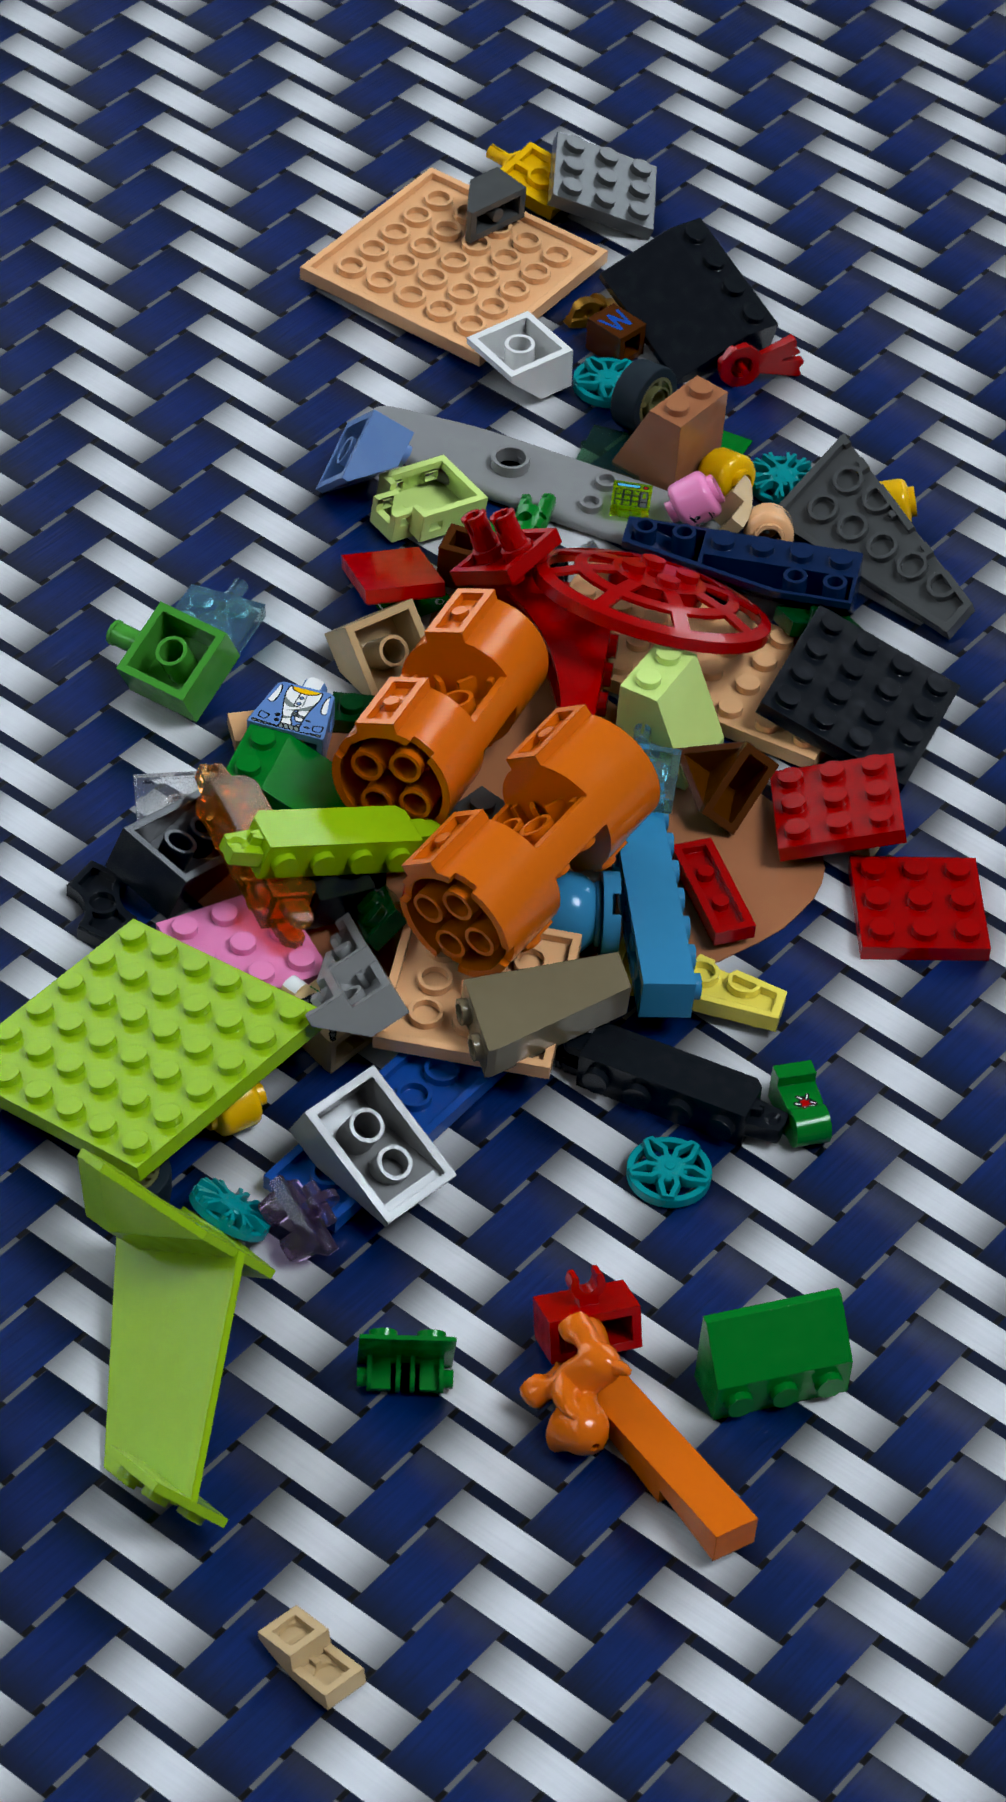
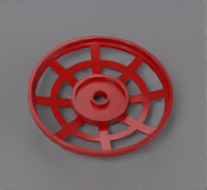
(658, 586)

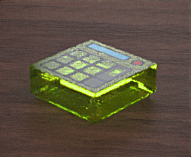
(630, 499)

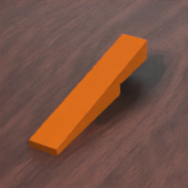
(676, 1470)

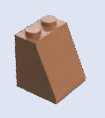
(676, 434)

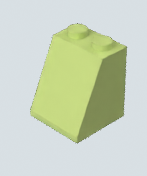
(672, 699)

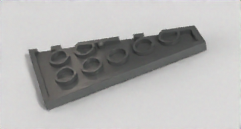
(849, 509)

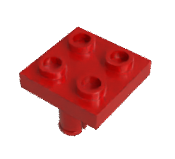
(503, 555)

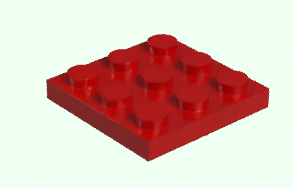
(837, 807)
(918, 908)

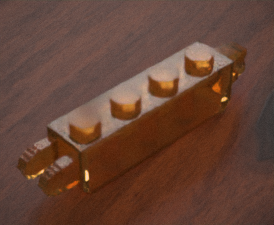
(229, 806)

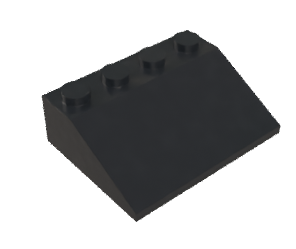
(689, 300)

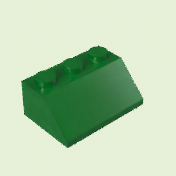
(774, 1354)

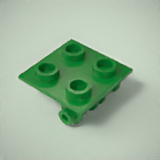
(384, 1348)

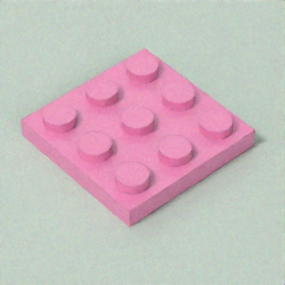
(235, 937)

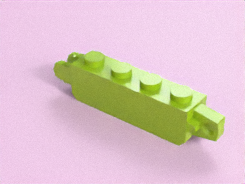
(327, 841)

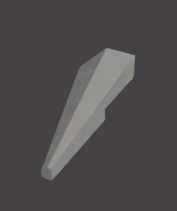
(354, 987)

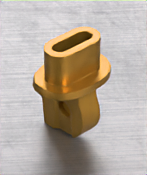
(585, 308)

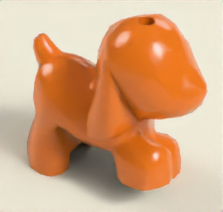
(578, 1421)

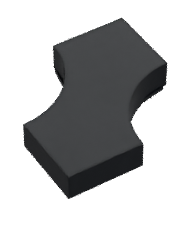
(99, 896)

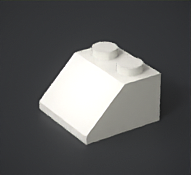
(526, 354)

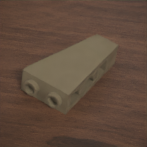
(539, 1006)

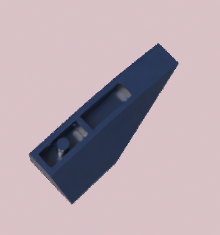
(754, 564)

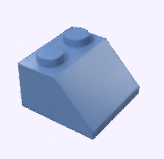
(365, 450)

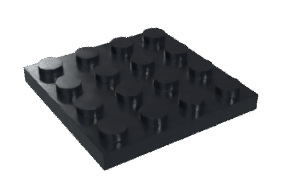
(857, 695)

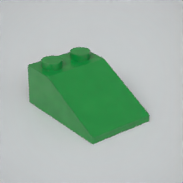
(285, 769)

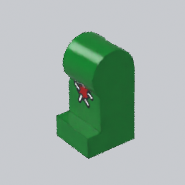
(796, 1093)

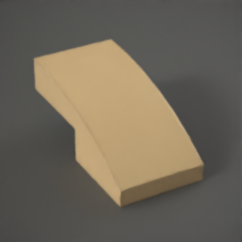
(736, 507)
(306, 1654)

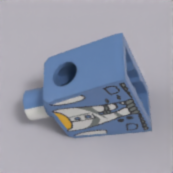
(300, 711)

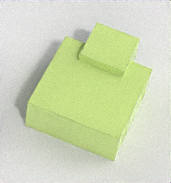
(420, 503)

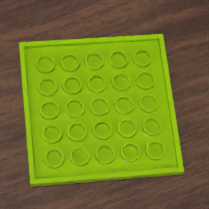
(143, 1047)

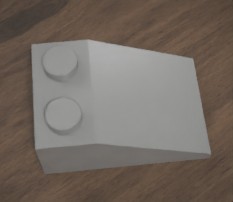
(372, 1147)

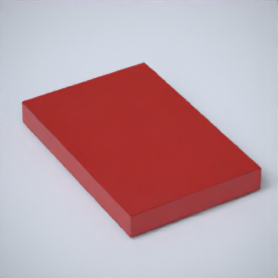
(393, 575)

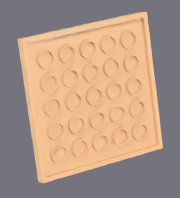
(422, 275)

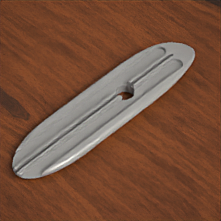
(580, 488)

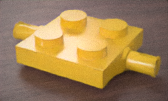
(532, 170)

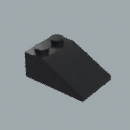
(168, 858)

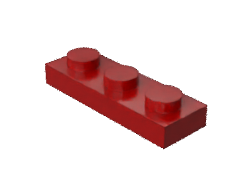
(713, 892)

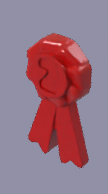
(744, 362)

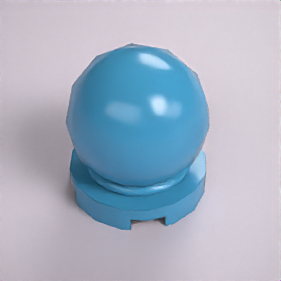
(590, 909)

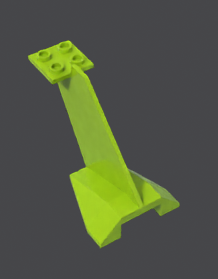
(167, 1335)

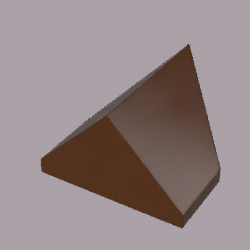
(726, 780)

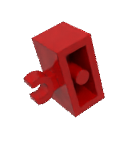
(608, 1302)

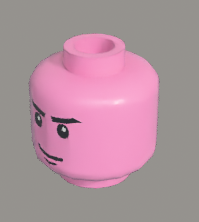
(694, 499)

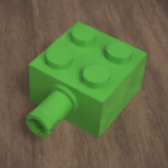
(174, 659)

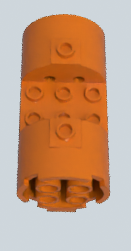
(455, 698)
(491, 884)

